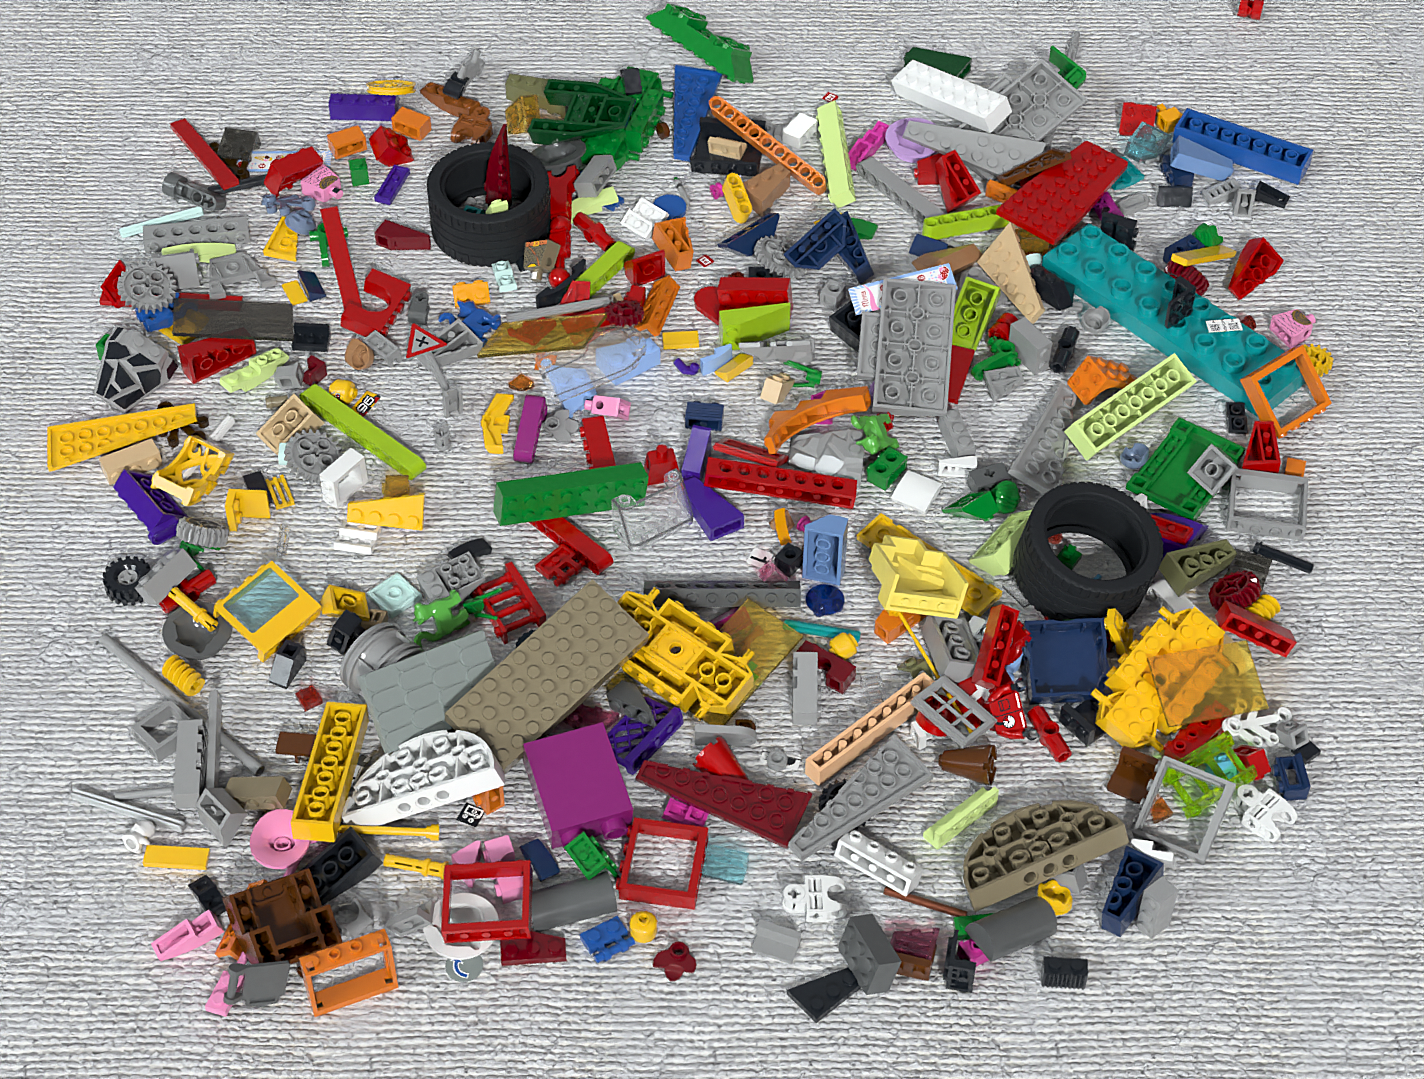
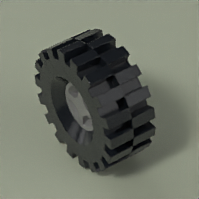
(123, 578)

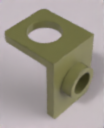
(914, 666)

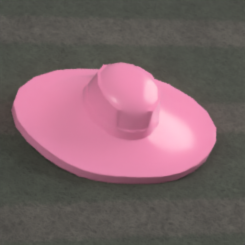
(274, 843)

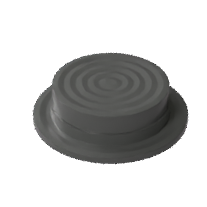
(560, 156)
(192, 639)

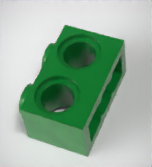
(886, 468)

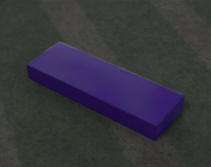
(392, 185)

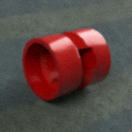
(1251, 8)
(1001, 327)

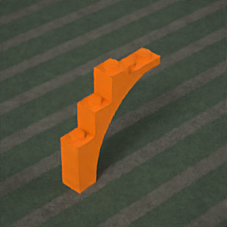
(809, 412)

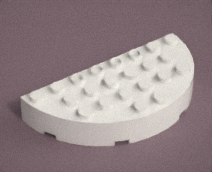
(423, 776)

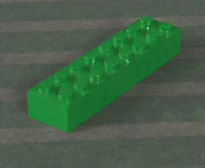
(567, 493)

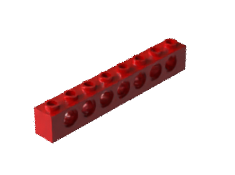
(780, 482)

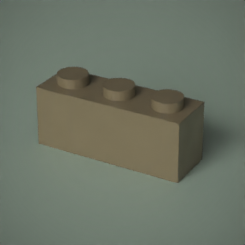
(259, 792)

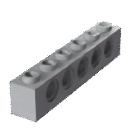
(224, 230)

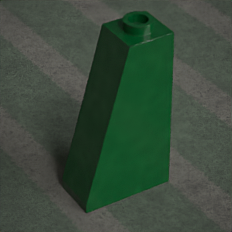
(949, 63)

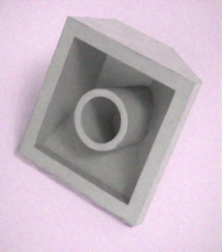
(1213, 469)

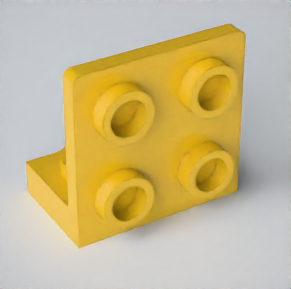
(245, 504)

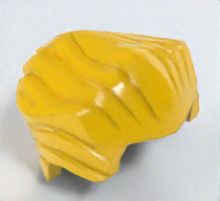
(1057, 896)

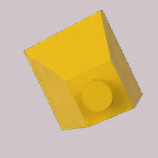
(338, 599)

